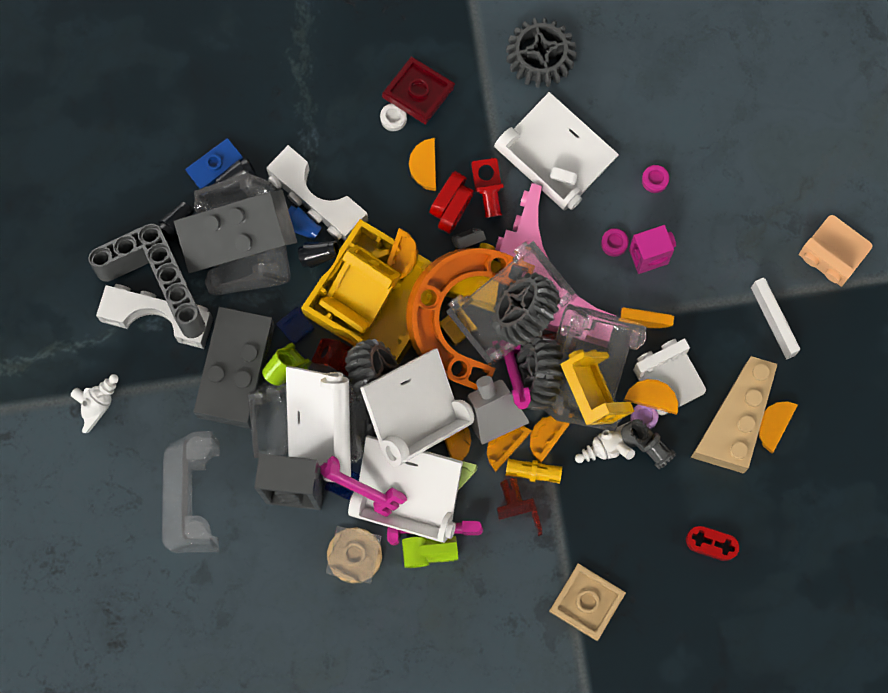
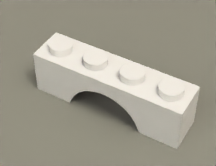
(291, 174)
(123, 307)

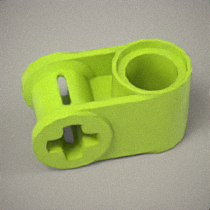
(275, 369)

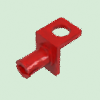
(489, 188)

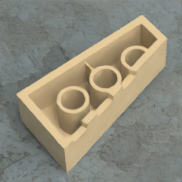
(736, 425)

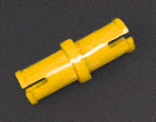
(533, 471)

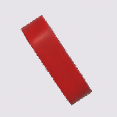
(446, 194)
(456, 209)
(715, 537)

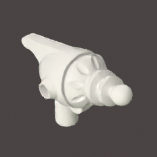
(95, 401)
(606, 446)

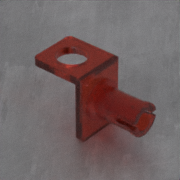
(335, 356)
(516, 505)

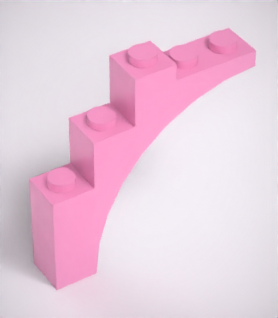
(528, 231)

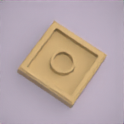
(587, 602)

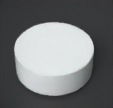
(393, 117)
(563, 176)

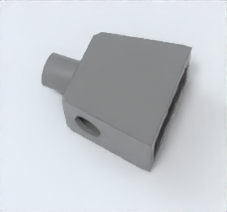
(494, 410)

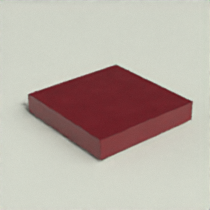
(418, 90)

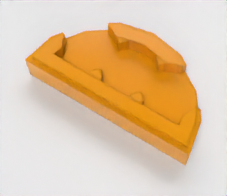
(423, 164)
(403, 253)
(647, 318)
(653, 395)
(774, 423)
(545, 436)
(459, 444)
(504, 446)

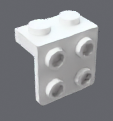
(672, 368)

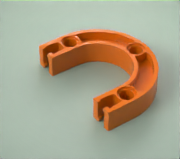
(423, 319)

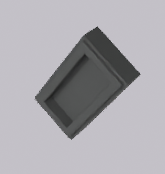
(468, 238)

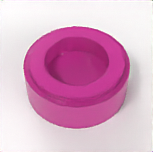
(655, 179)
(614, 242)

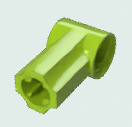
(422, 551)

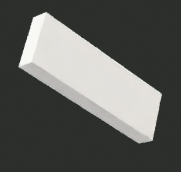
(775, 318)

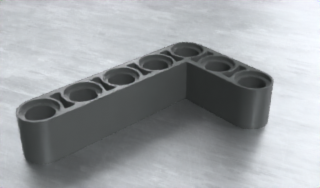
(144, 247)

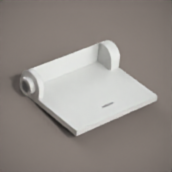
(545, 142)
(414, 413)
(318, 416)
(428, 484)

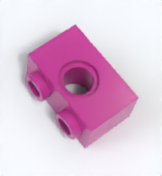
(652, 249)

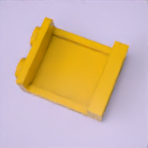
(360, 289)
(591, 389)

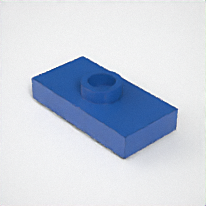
(213, 164)

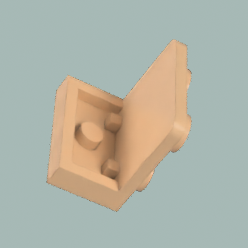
(835, 250)

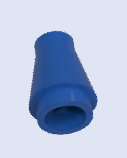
(303, 223)

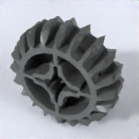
(560, 46)
(525, 309)
(367, 363)
(541, 371)

